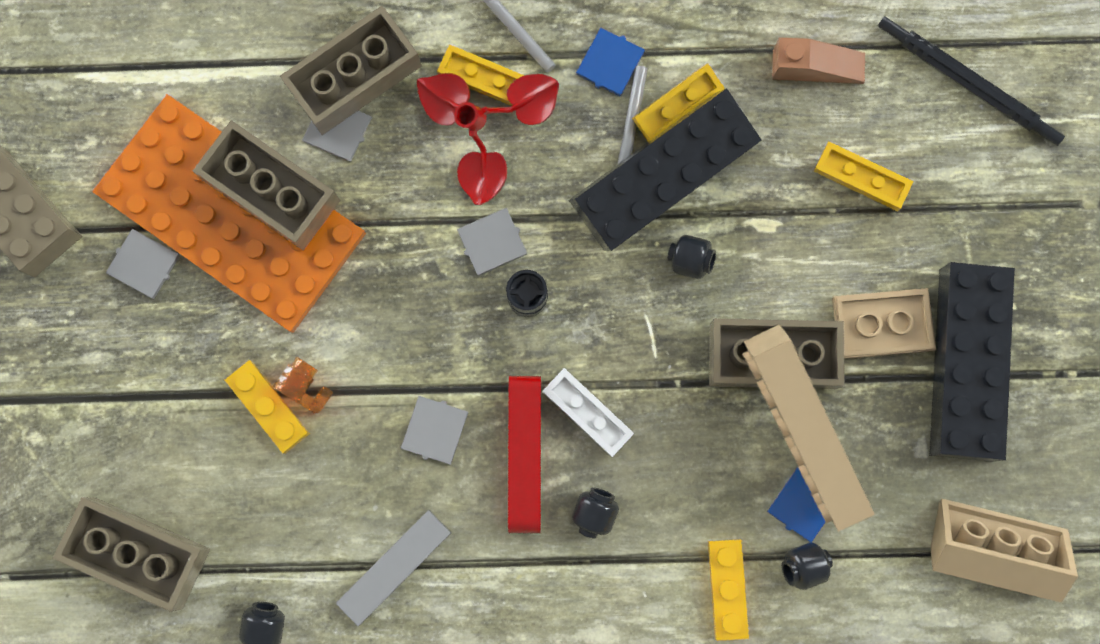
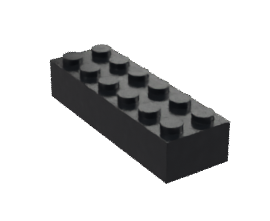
(665, 170)
(972, 362)

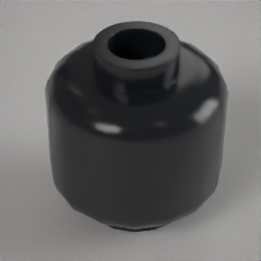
(692, 256)
(595, 512)
(807, 566)
(262, 624)

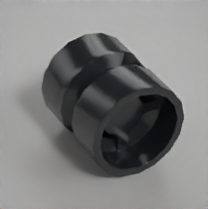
(527, 293)

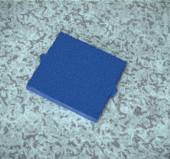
(610, 62)
(797, 508)

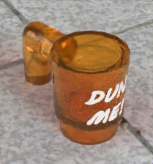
(297, 380)

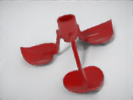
(446, 102)

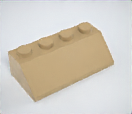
(1003, 551)

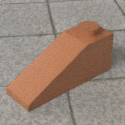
(816, 62)

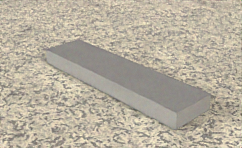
(393, 568)

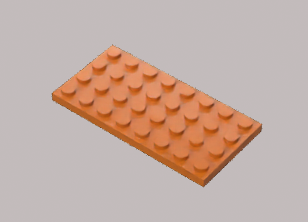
(163, 195)

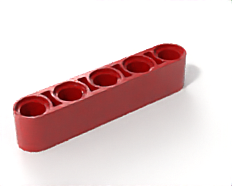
(524, 455)

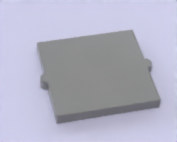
(341, 139)
(492, 241)
(143, 263)
(434, 430)

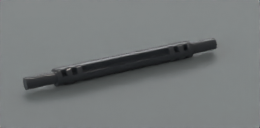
(971, 81)

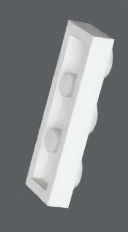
(588, 412)

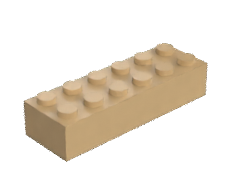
(808, 427)

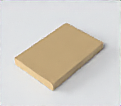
(885, 323)

